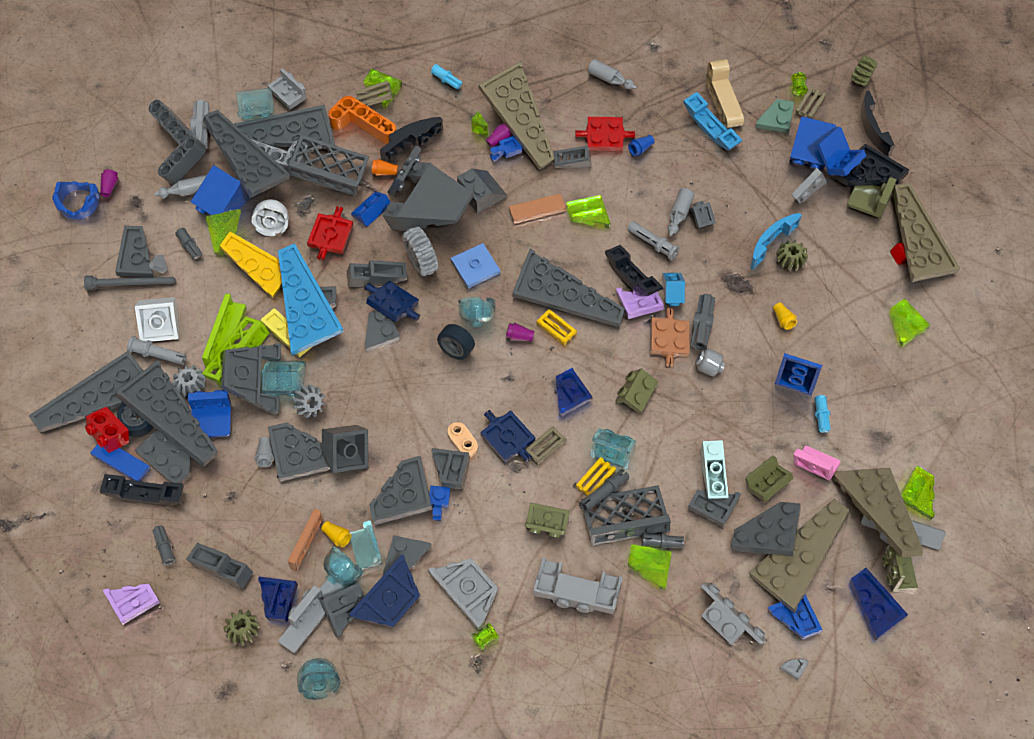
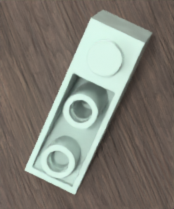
(714, 469)

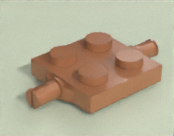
(669, 337)

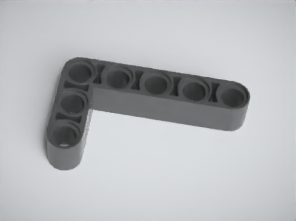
(189, 148)

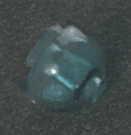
(476, 310)
(341, 568)
(317, 678)

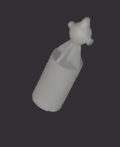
(609, 74)
(182, 188)
(680, 209)

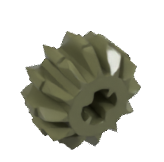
(864, 70)
(792, 255)
(239, 621)

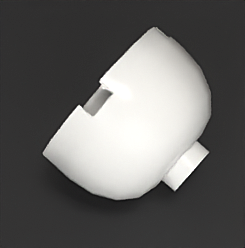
(270, 217)

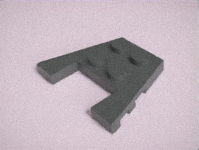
(243, 374)

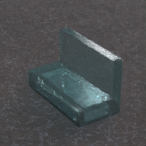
(365, 547)

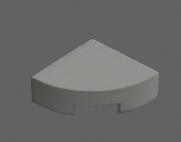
(158, 264)
(794, 667)

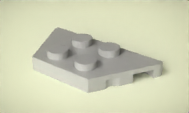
(467, 588)

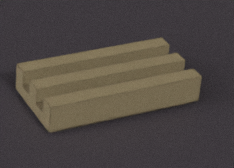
(374, 91)
(816, 93)
(538, 460)

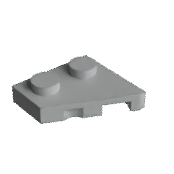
(809, 186)

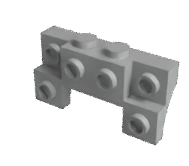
(576, 591)

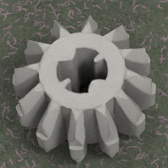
(189, 380)
(307, 409)

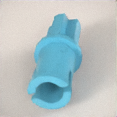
(446, 76)
(822, 413)

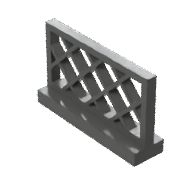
(323, 176)
(629, 527)

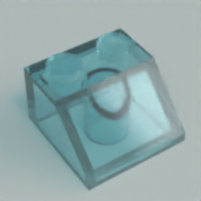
(283, 377)
(613, 447)

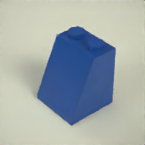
(805, 145)
(219, 193)

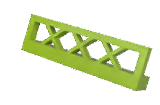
(226, 322)
(249, 338)

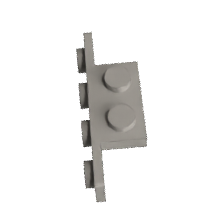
(927, 534)
(306, 615)
(727, 619)

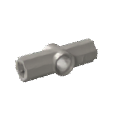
(197, 124)

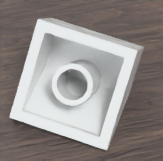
(157, 319)

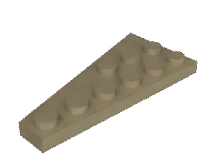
(517, 108)
(923, 244)
(880, 500)
(790, 575)

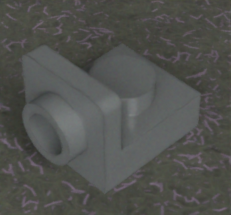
(702, 214)

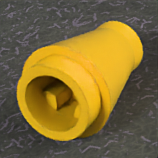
(785, 317)
(338, 535)

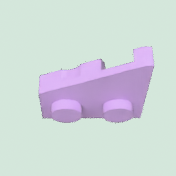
(638, 304)
(131, 601)

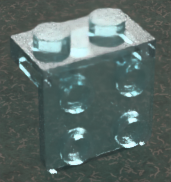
(255, 102)

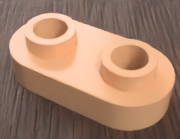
(462, 438)

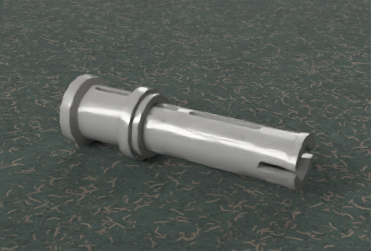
(660, 244)
(148, 349)

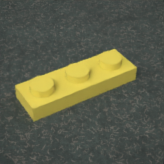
(278, 326)

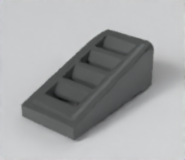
(572, 152)

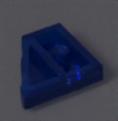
(571, 392)

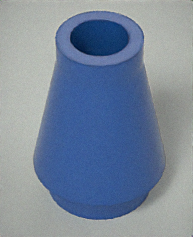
(640, 145)

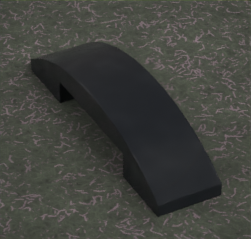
(881, 140)
(630, 273)
(141, 492)

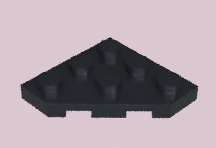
(873, 170)

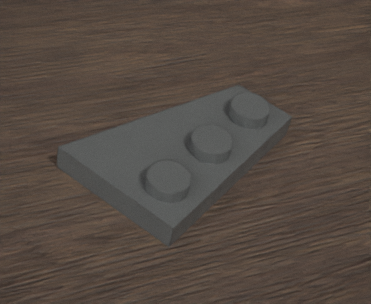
(398, 183)
(133, 254)

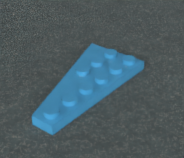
(306, 307)

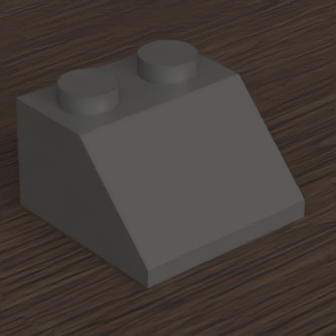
(484, 188)
(345, 448)

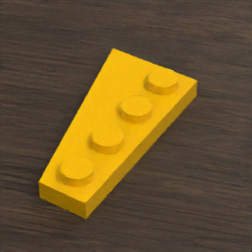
(255, 262)

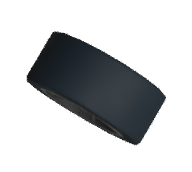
(456, 341)
(137, 426)

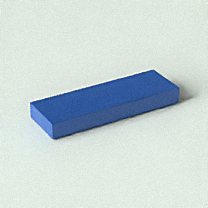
(122, 462)

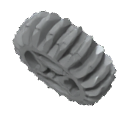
(420, 251)

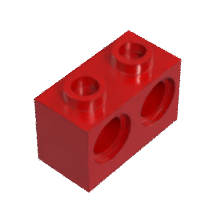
(107, 429)

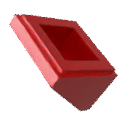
(898, 253)

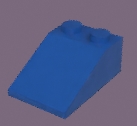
(798, 374)

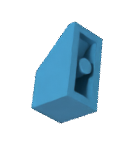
(673, 288)

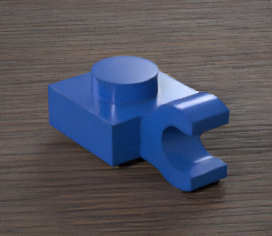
(507, 147)
(439, 499)

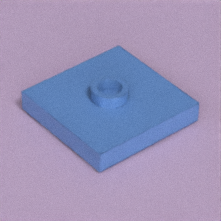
(475, 266)

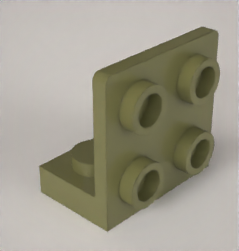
(872, 198)
(899, 571)

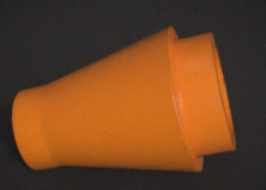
(383, 168)

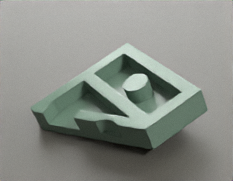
(777, 117)

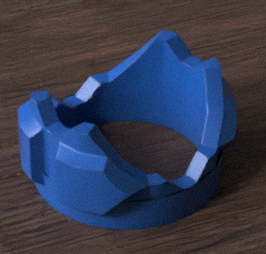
(91, 202)

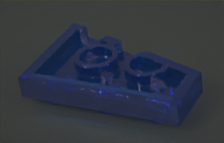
(876, 603)

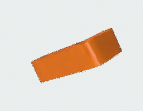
(352, 110)

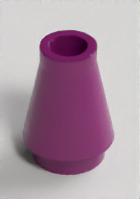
(500, 133)
(108, 181)
(519, 333)

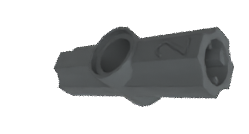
(703, 322)

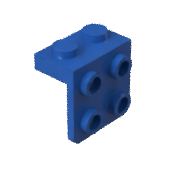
(837, 154)
(212, 412)

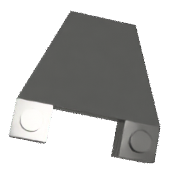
(434, 200)

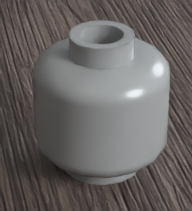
(710, 362)

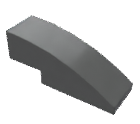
(375, 273)
(220, 565)

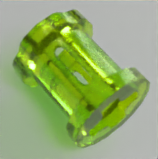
(799, 85)
(485, 636)

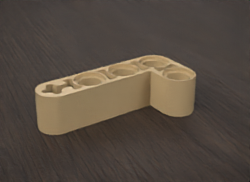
(723, 94)

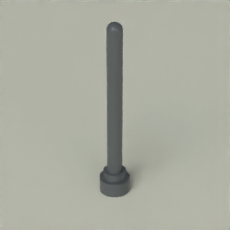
(92, 282)

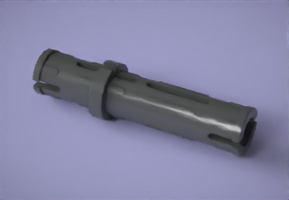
(610, 486)

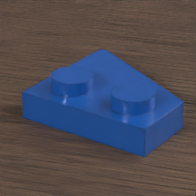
(802, 623)

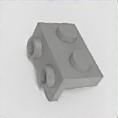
(288, 89)

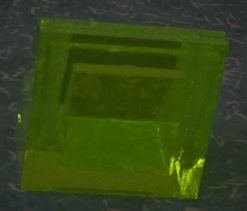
(479, 124)

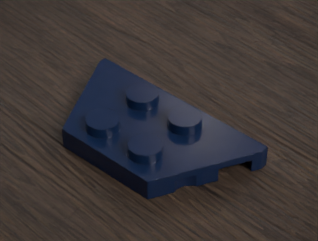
(388, 597)

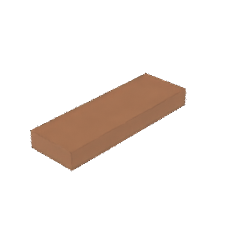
(537, 208)
(305, 540)

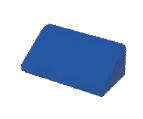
(371, 208)

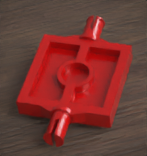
(605, 133)
(330, 233)

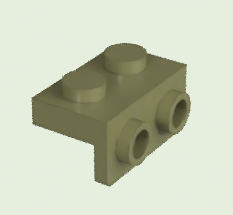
(637, 390)
(768, 479)
(547, 519)

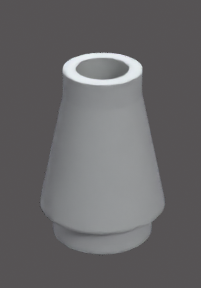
(264, 453)

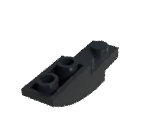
(413, 134)

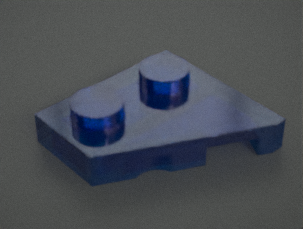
(277, 597)

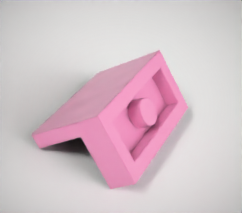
(816, 462)

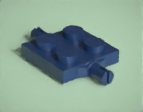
(392, 301)
(507, 436)

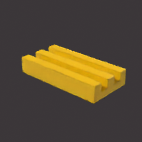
(541, 322)
(605, 465)

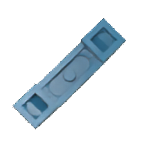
(709, 123)
(783, 225)

